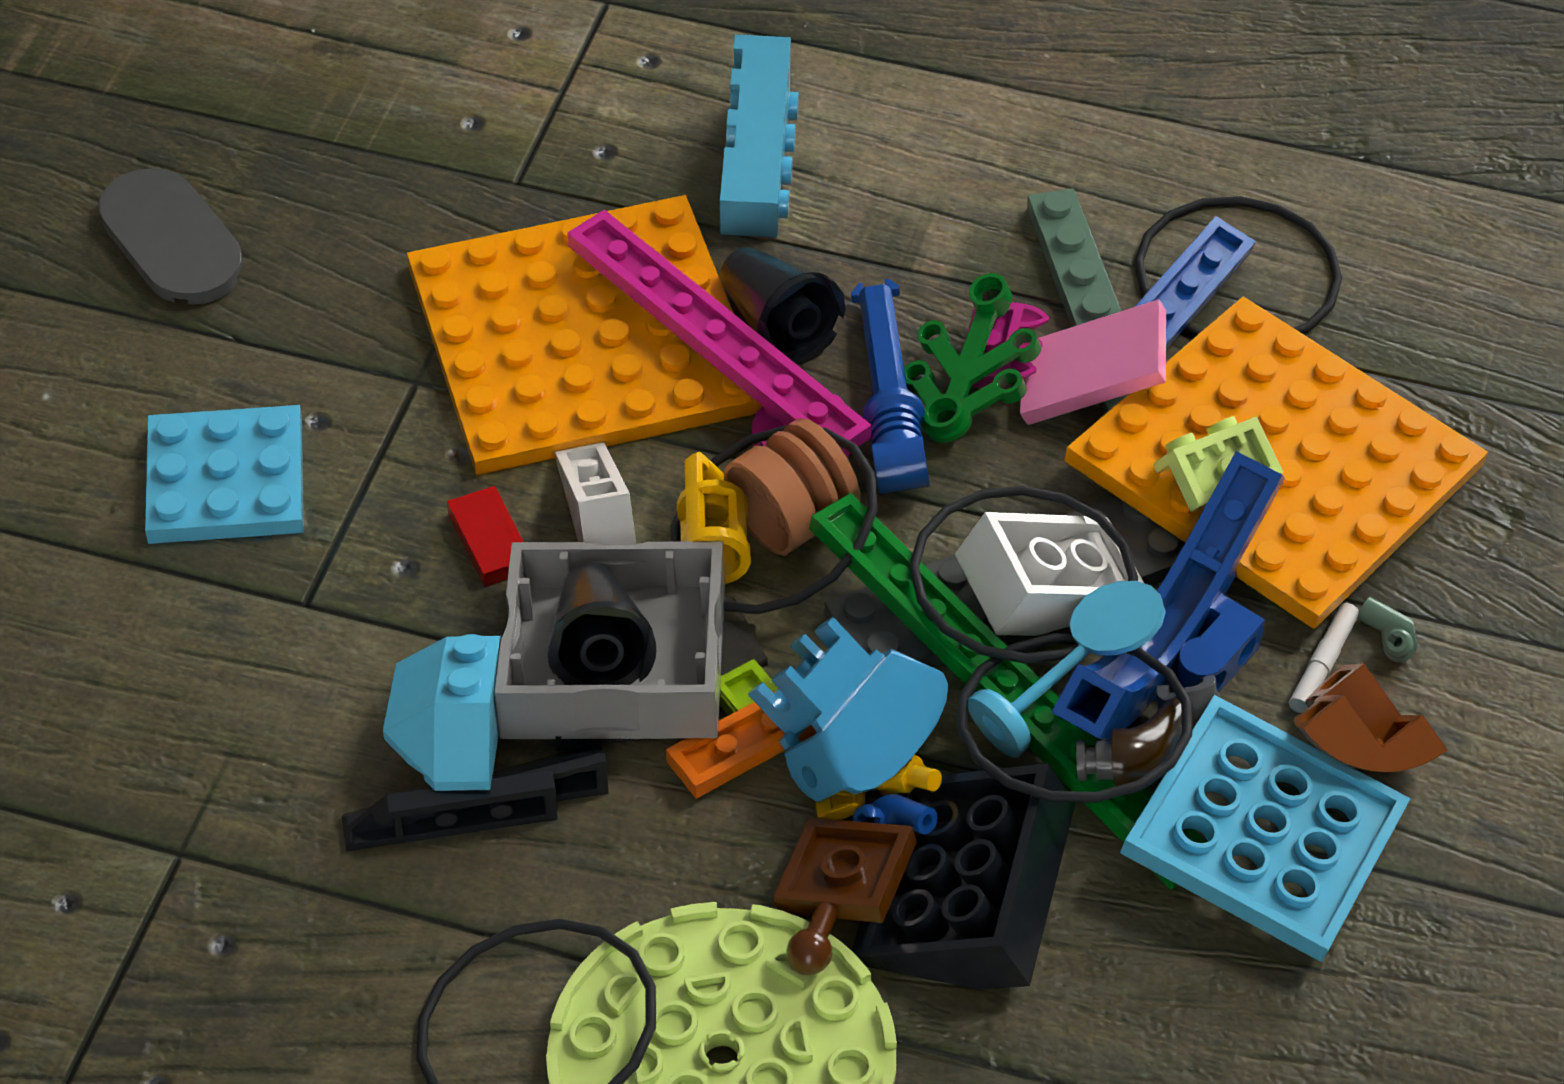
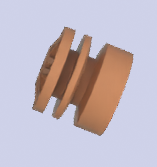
(790, 482)

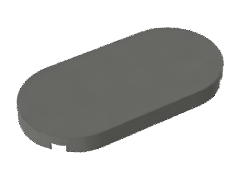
(171, 236)

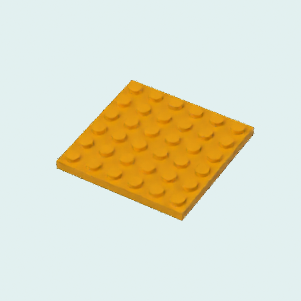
(558, 354)
(1352, 455)

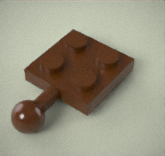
(840, 874)

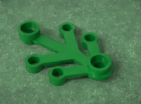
(951, 414)

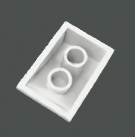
(1037, 568)

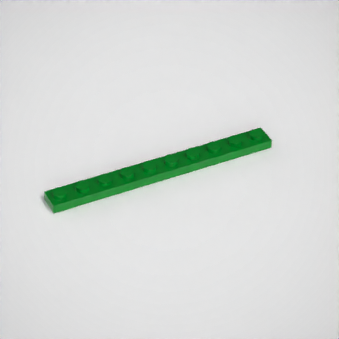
(886, 572)

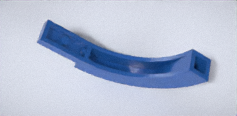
(1122, 686)

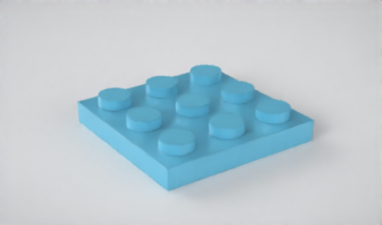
(224, 474)

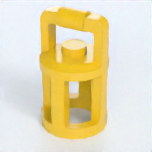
(715, 512)

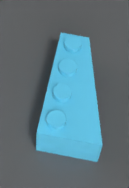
(758, 137)

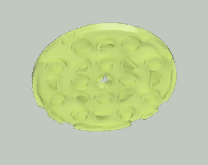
(722, 984)

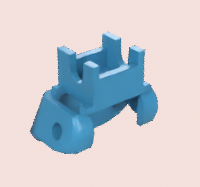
(863, 706)

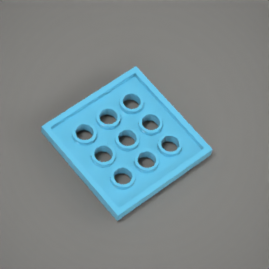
(1280, 856)

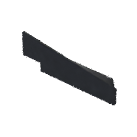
(516, 797)

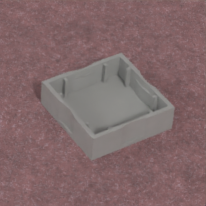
(681, 597)

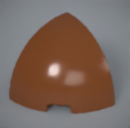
(1362, 728)

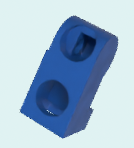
(1224, 648)

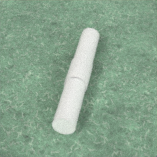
(1324, 656)

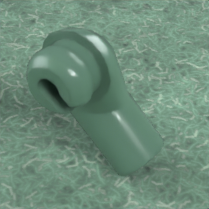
(1396, 629)

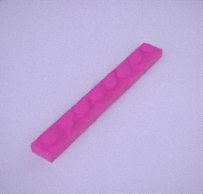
(712, 328)

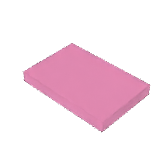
(1097, 362)

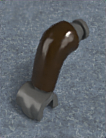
(1144, 747)

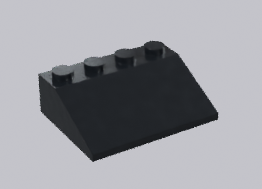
(975, 884)

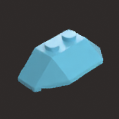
(446, 712)

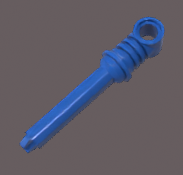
(892, 409)

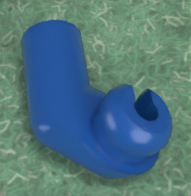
(898, 811)

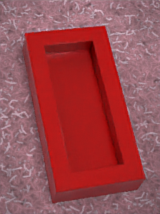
(485, 532)

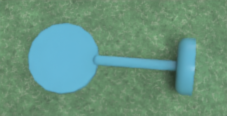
(1103, 623)

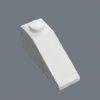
(596, 495)

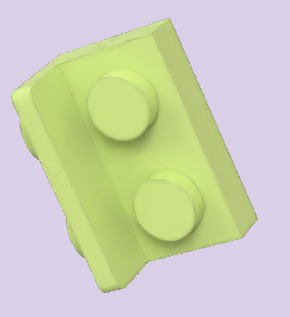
(1202, 462)

